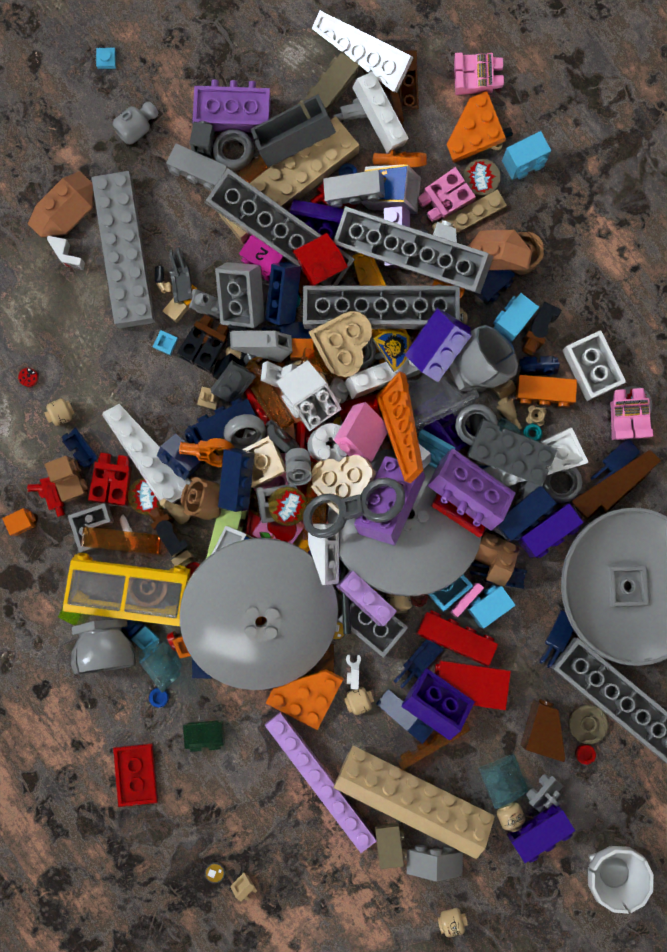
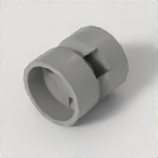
(298, 466)

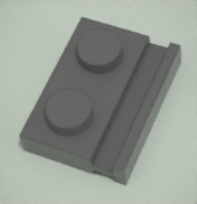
(232, 382)
(280, 437)

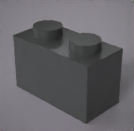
(202, 138)

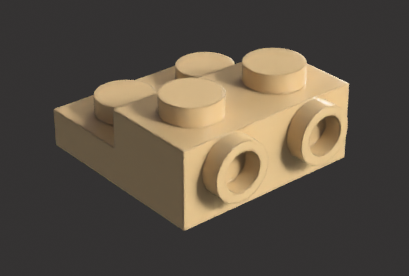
(267, 462)

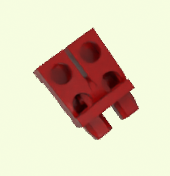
(110, 481)

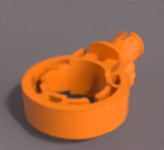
(412, 159)
(205, 449)

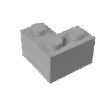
(94, 518)
(434, 863)

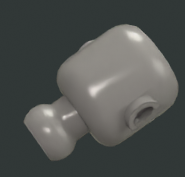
(134, 123)

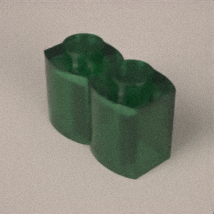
(204, 734)

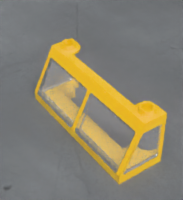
(125, 591)

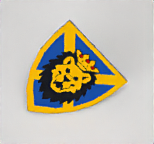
(392, 348)

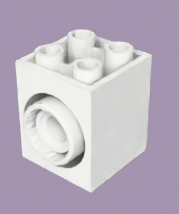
(308, 395)

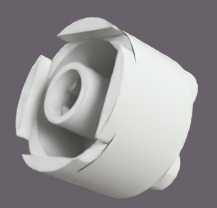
(317, 443)

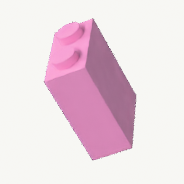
(361, 432)

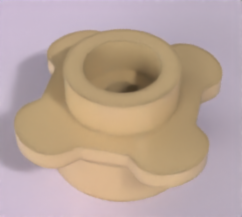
(531, 416)

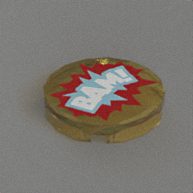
(142, 497)
(287, 506)

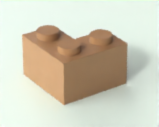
(66, 476)
(499, 556)

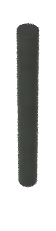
(345, 603)

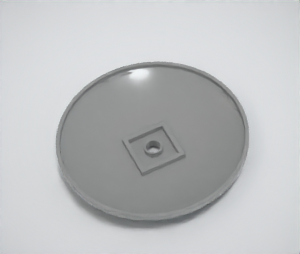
(428, 552)
(251, 582)
(606, 617)

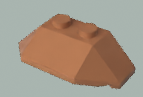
(63, 206)
(507, 248)

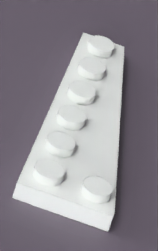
(370, 53)
(144, 455)
(568, 456)

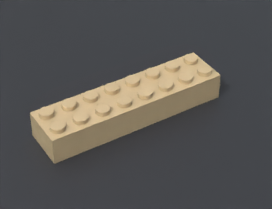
(303, 171)
(415, 802)

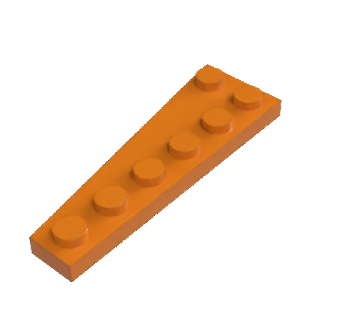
(399, 420)

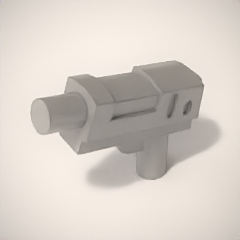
(351, 112)

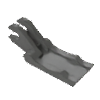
(180, 277)

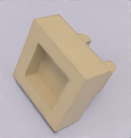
(207, 399)
(243, 887)

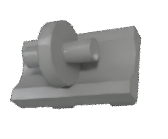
(205, 304)
(547, 794)

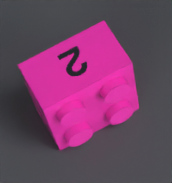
(259, 253)

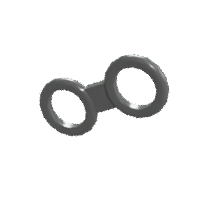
(354, 507)

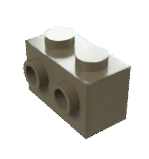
(389, 845)

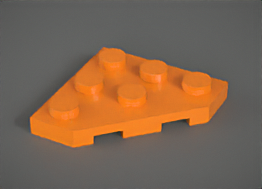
(476, 129)
(306, 697)

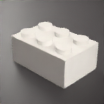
(593, 365)

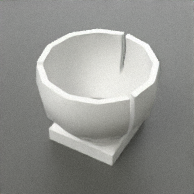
(620, 879)

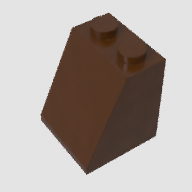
(544, 731)

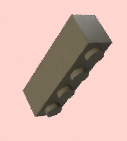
(333, 82)

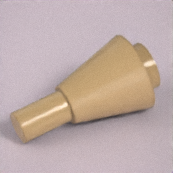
(507, 408)
(176, 511)

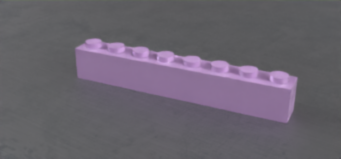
(321, 782)

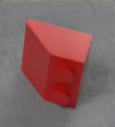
(320, 259)

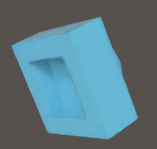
(106, 58)
(165, 342)
(144, 637)

